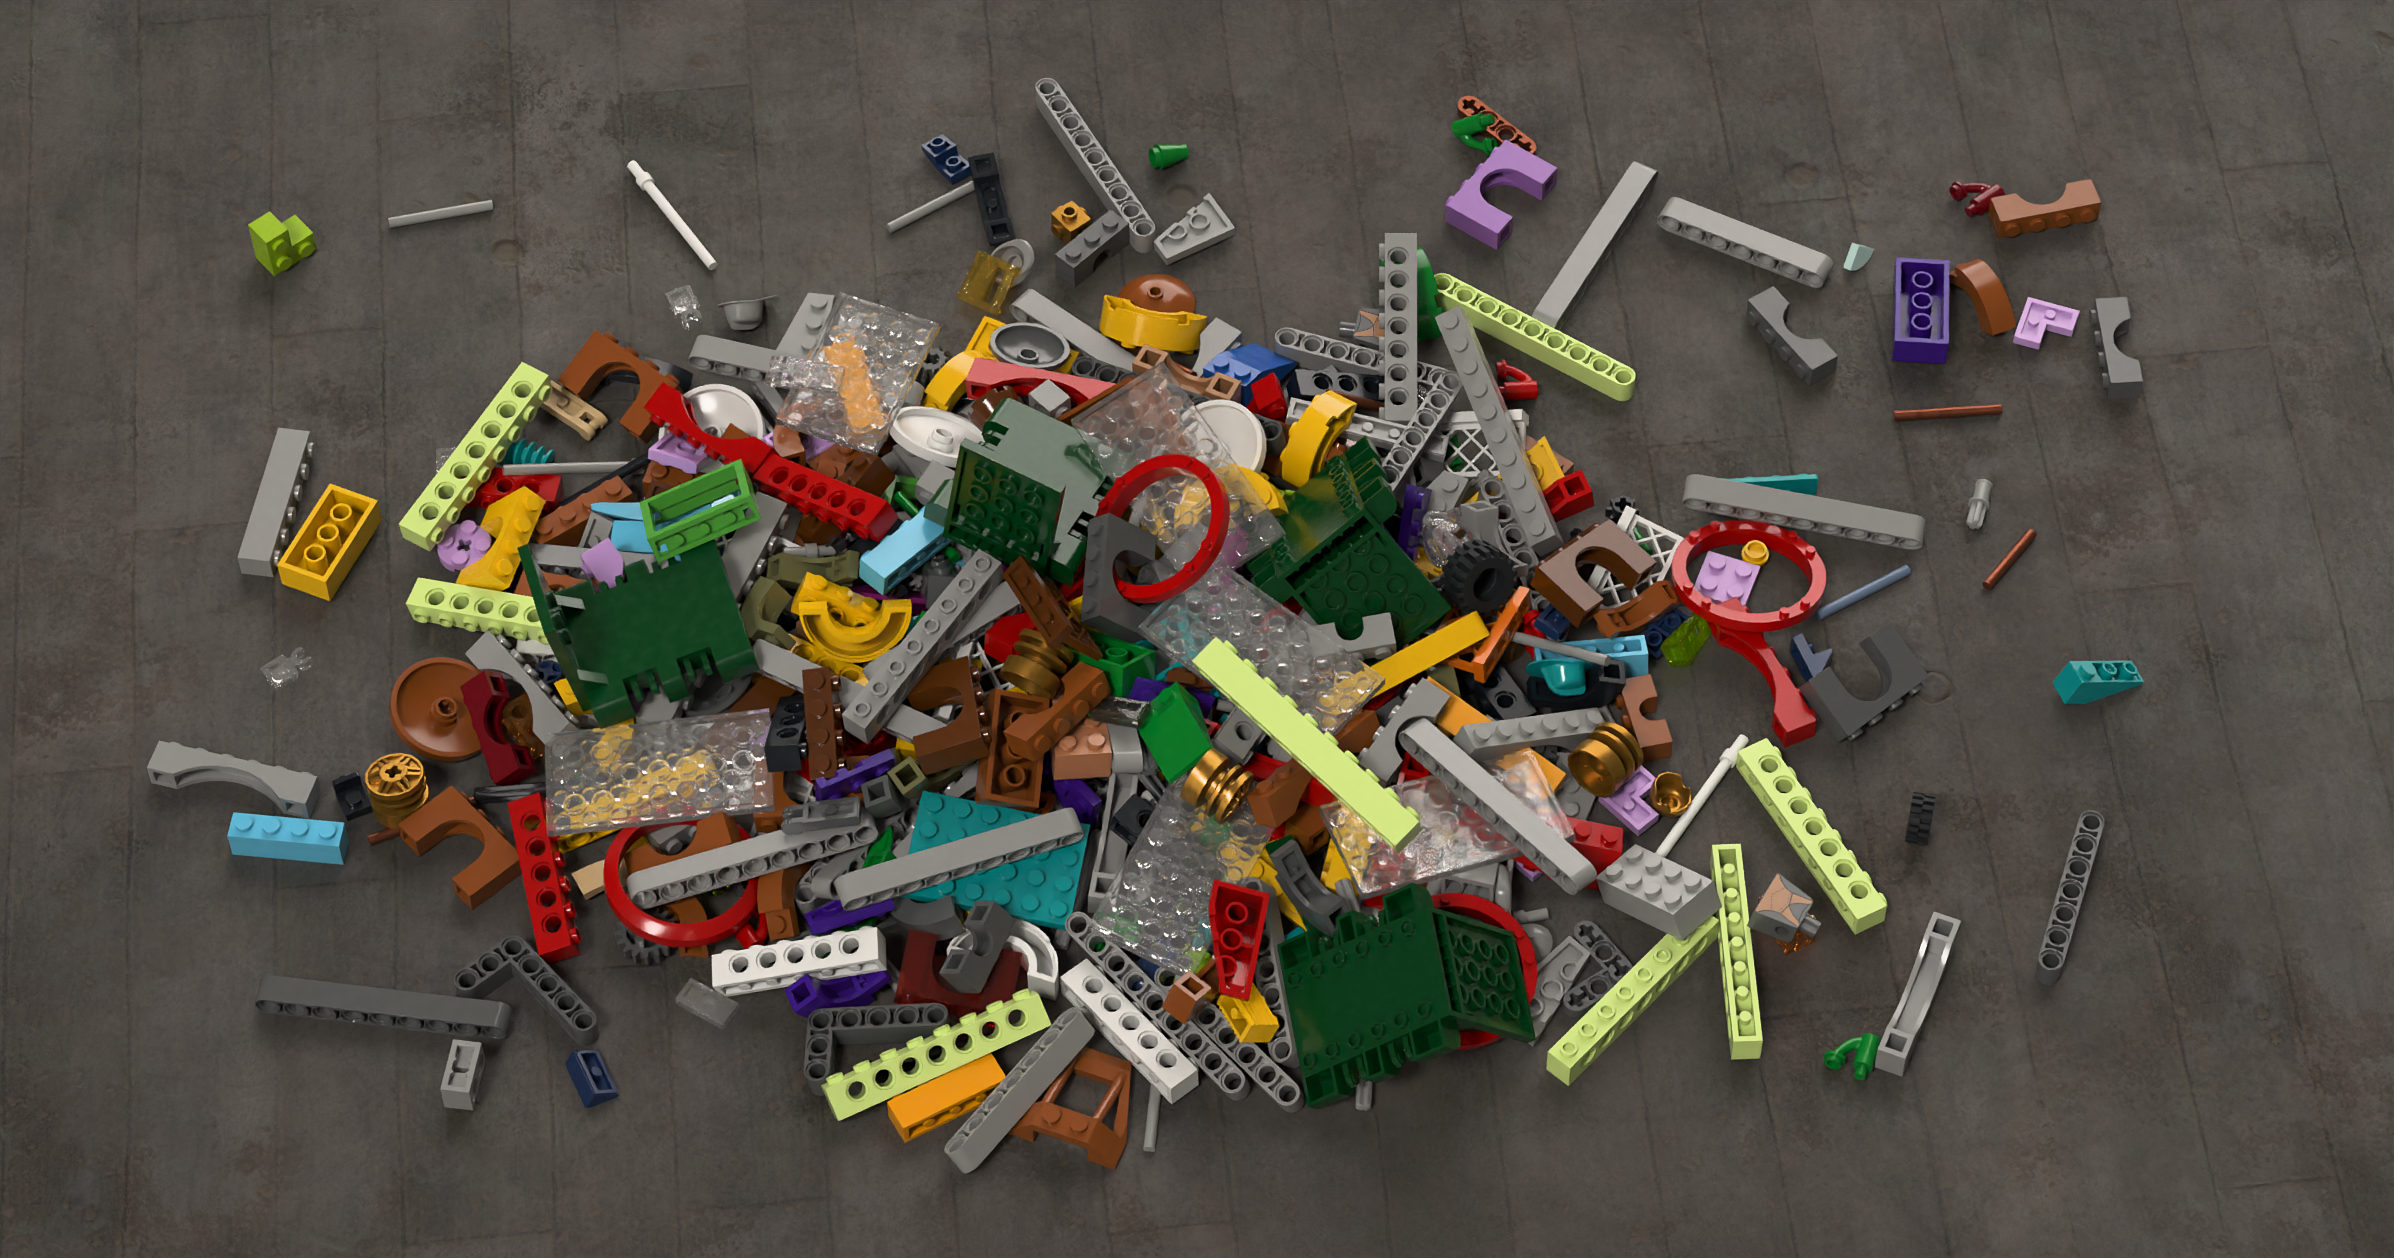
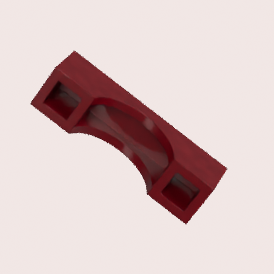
(486, 699)

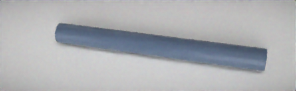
(1862, 592)

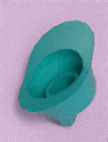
(1561, 676)

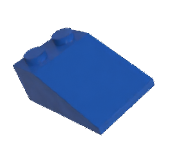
(1249, 365)

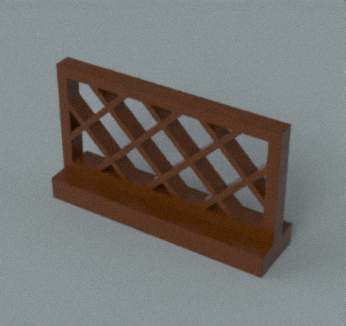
(1049, 609)

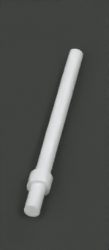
(646, 183)
(1727, 760)

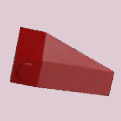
(1236, 931)

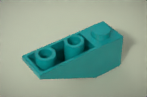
(2092, 680)

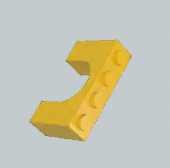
(512, 524)

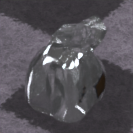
(1442, 534)

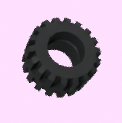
(1465, 567)

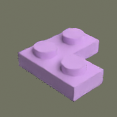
(2043, 316)
(1628, 802)

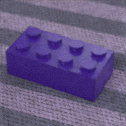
(1920, 310)

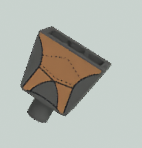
(1365, 330)
(1783, 911)

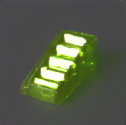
(1685, 642)

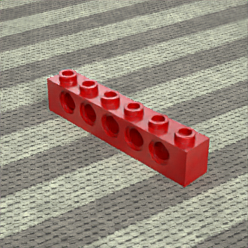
(825, 498)
(565, 942)

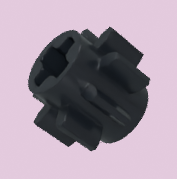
(1617, 507)

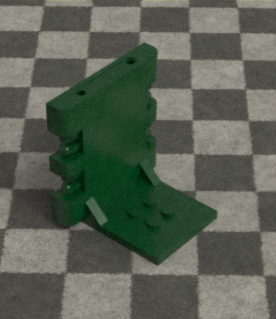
(1023, 492)
(1342, 556)
(643, 630)
(1395, 990)

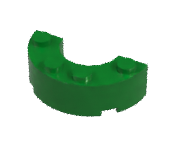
(1426, 301)

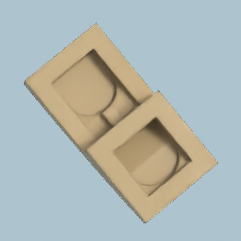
(591, 878)

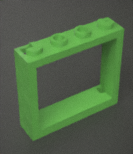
(705, 524)

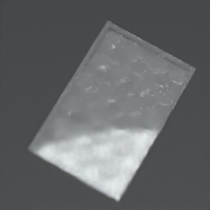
(881, 361)

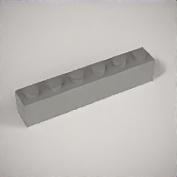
(276, 502)

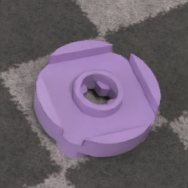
(463, 534)

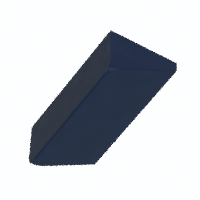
(591, 1077)

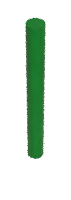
(912, 511)

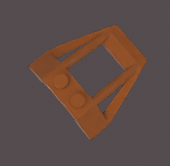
(1103, 1145)

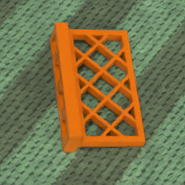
(1500, 635)

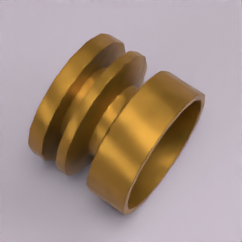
(1036, 665)
(1605, 759)
(396, 788)
(1222, 789)

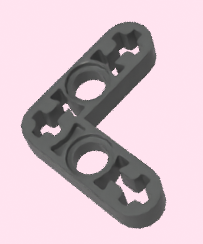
(1606, 974)

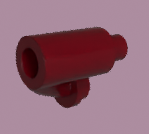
(1981, 202)

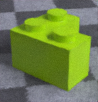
(280, 244)

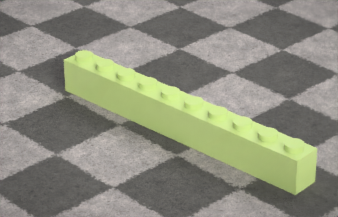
(1308, 745)

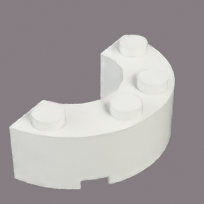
(1037, 958)

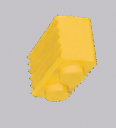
(1250, 1019)

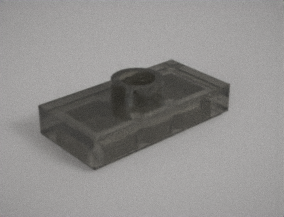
(1121, 711)

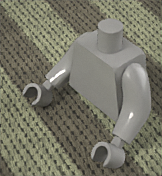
(1487, 882)

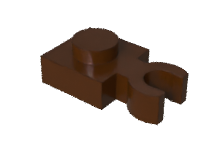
(1186, 679)

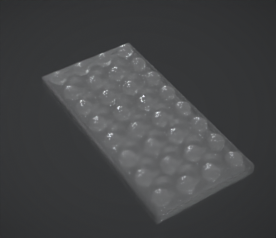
(1157, 419)
(1281, 645)
(657, 772)
(1452, 833)
(1167, 879)

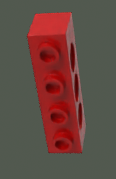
(498, 486)

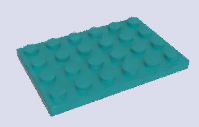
(1029, 889)

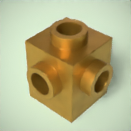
(1069, 221)

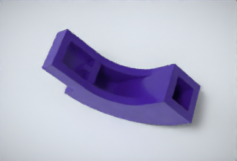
(851, 991)

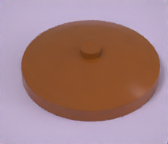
(431, 711)

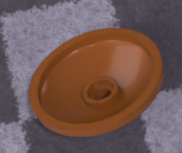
(1159, 293)

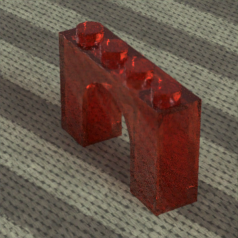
(919, 985)

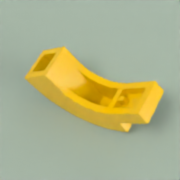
(950, 382)

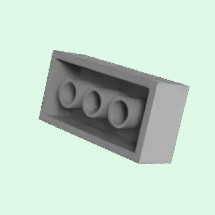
(1658, 892)

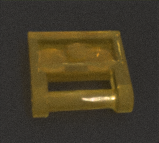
(981, 280)

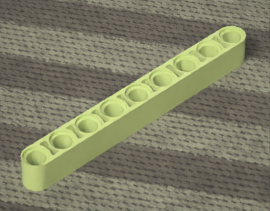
(1537, 338)

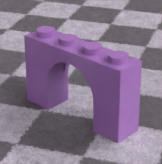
(1505, 166)

